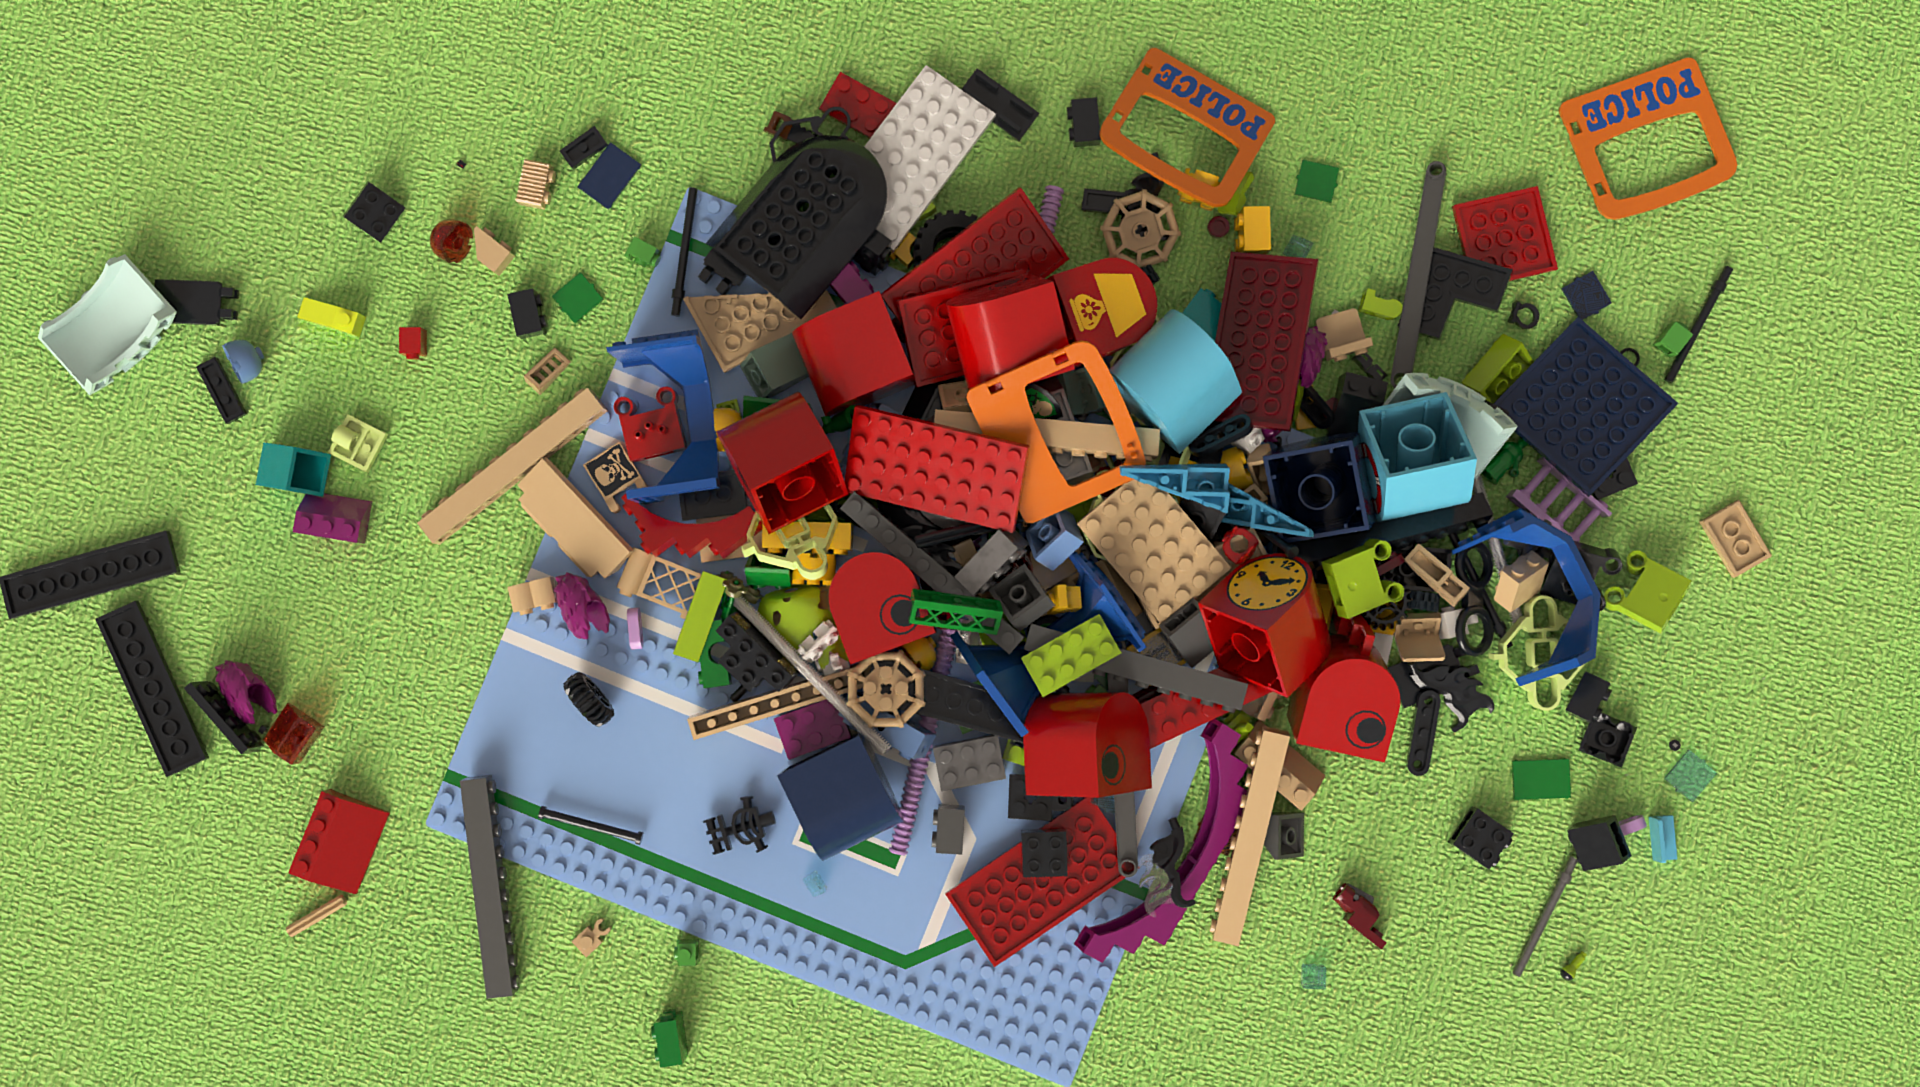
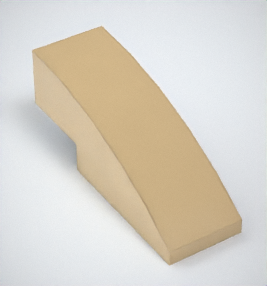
(1436, 575)

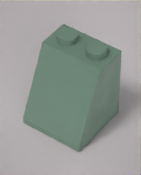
(774, 367)

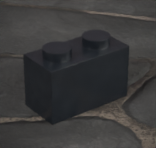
(1084, 121)
(527, 313)
(1589, 697)

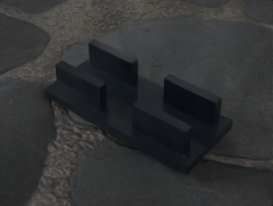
(1011, 112)

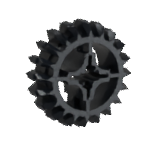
(1398, 610)
(588, 699)

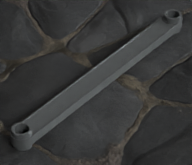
(1419, 272)
(1124, 806)

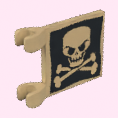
(613, 473)

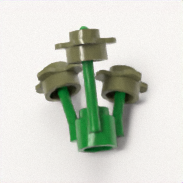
(735, 589)

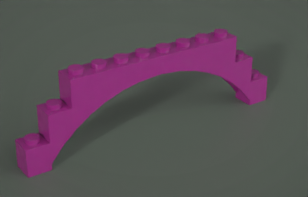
(1212, 837)

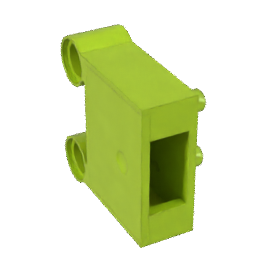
(1356, 581)
(1653, 595)

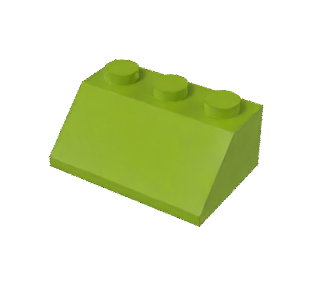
(1499, 368)

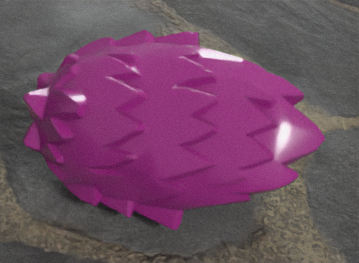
(1313, 355)
(580, 605)
(241, 686)

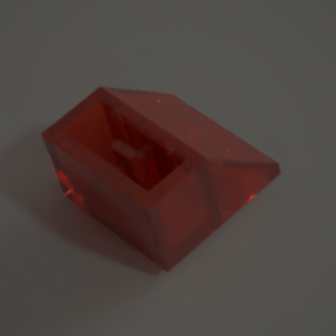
(293, 734)

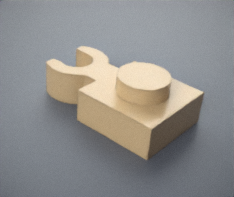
(590, 938)

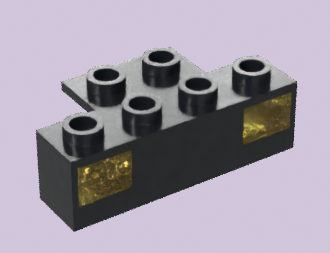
(753, 656)

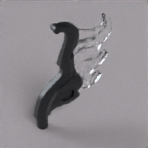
(1160, 871)

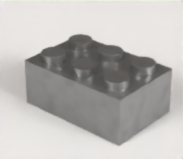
(992, 561)
(969, 762)

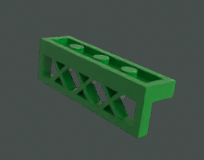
(954, 604)

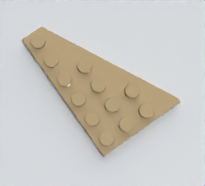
(743, 323)

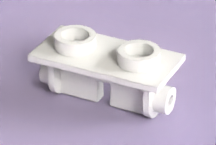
(813, 649)

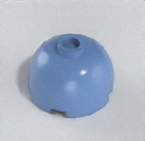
(244, 359)

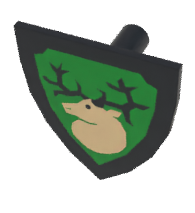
(1042, 402)

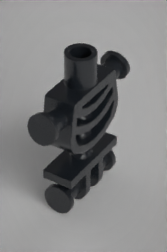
(760, 822)

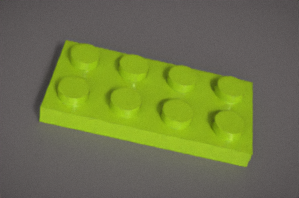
(1071, 655)

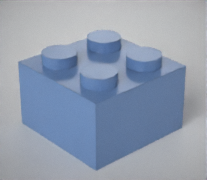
(1054, 539)

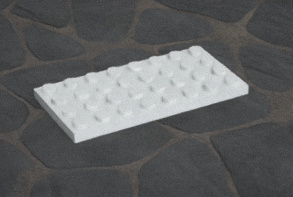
(923, 147)

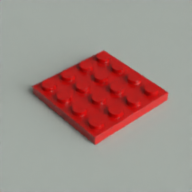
(1507, 232)

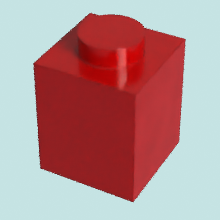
(412, 342)

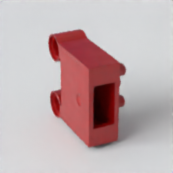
(654, 431)

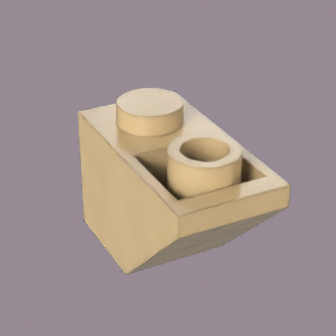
(490, 252)

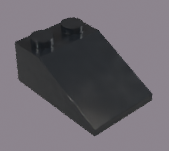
(1351, 396)

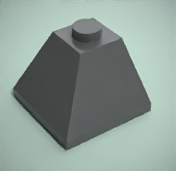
(1285, 835)

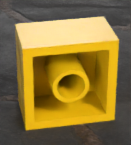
(1253, 230)

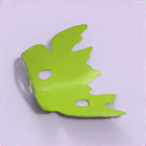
(799, 617)

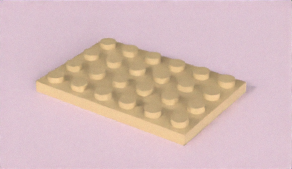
(1153, 547)

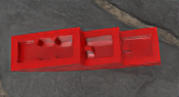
(1356, 630)

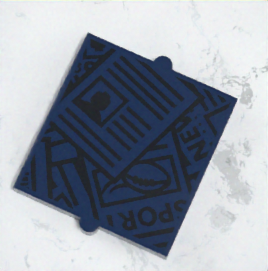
(1586, 295)

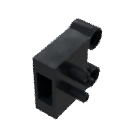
(1556, 584)

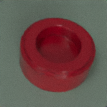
(1218, 227)

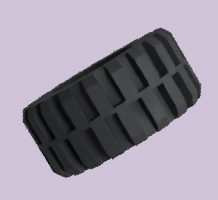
(938, 229)

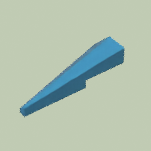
(1196, 482)
(1251, 512)

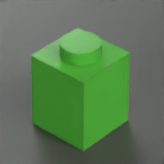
(1673, 339)

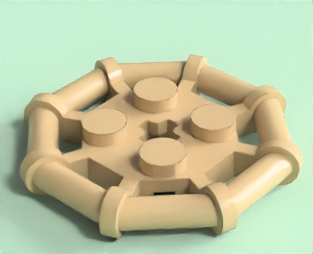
(1147, 219)
(886, 702)

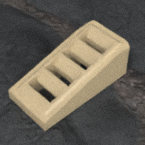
(541, 365)

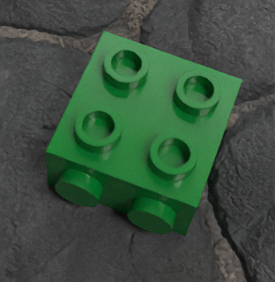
(670, 1038)

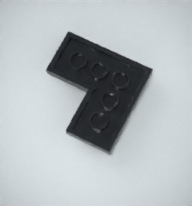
(1462, 280)

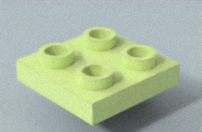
(357, 443)

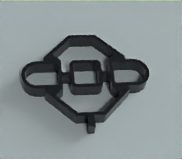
(816, 123)

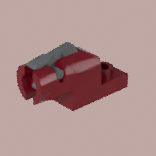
(1361, 912)

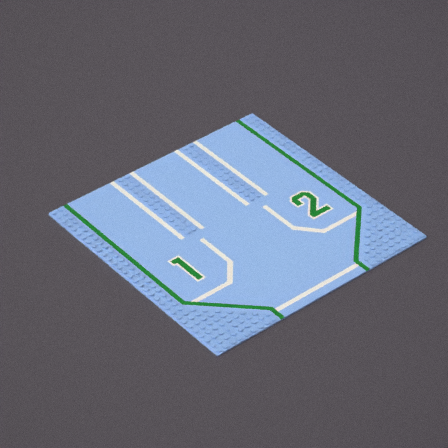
(885, 919)

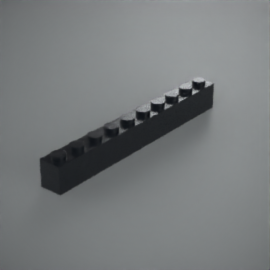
(1400, 531)

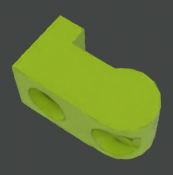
(1379, 307)

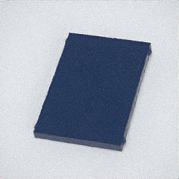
(609, 176)

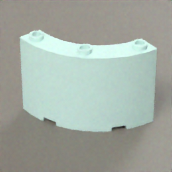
(108, 326)
(1484, 426)

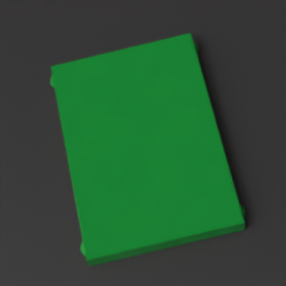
(1541, 779)

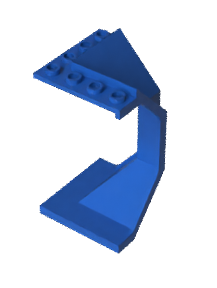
(683, 361)
(1579, 637)
(1007, 676)

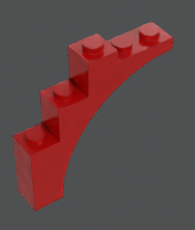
(661, 533)

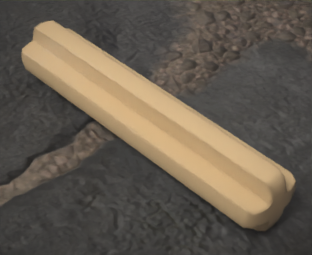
(316, 915)

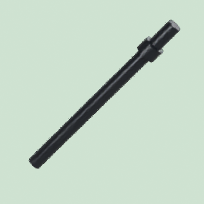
(1717, 288)
(678, 293)
(1499, 626)

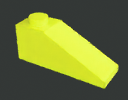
(332, 316)

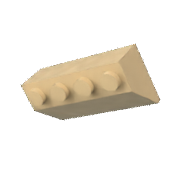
(1298, 777)

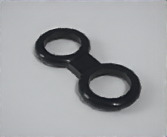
(1473, 601)

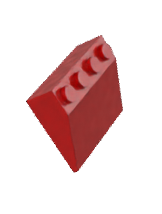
(339, 842)

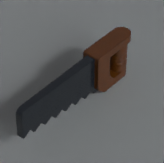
(792, 133)

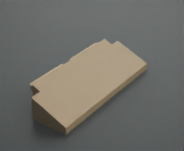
(572, 521)

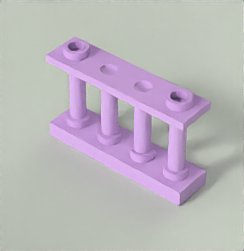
(1522, 500)

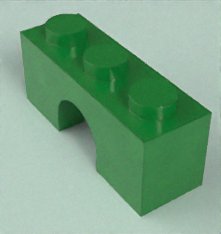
(712, 673)

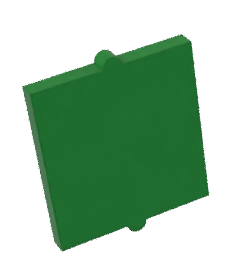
(1316, 181)
(577, 297)

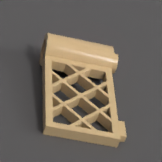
(638, 571)

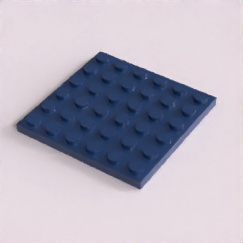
(1584, 406)

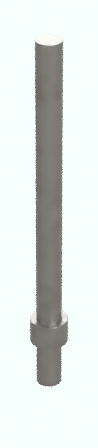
(1564, 878)

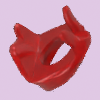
(1239, 558)

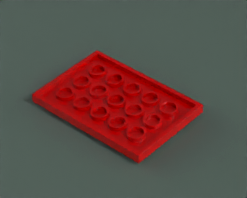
(930, 334)

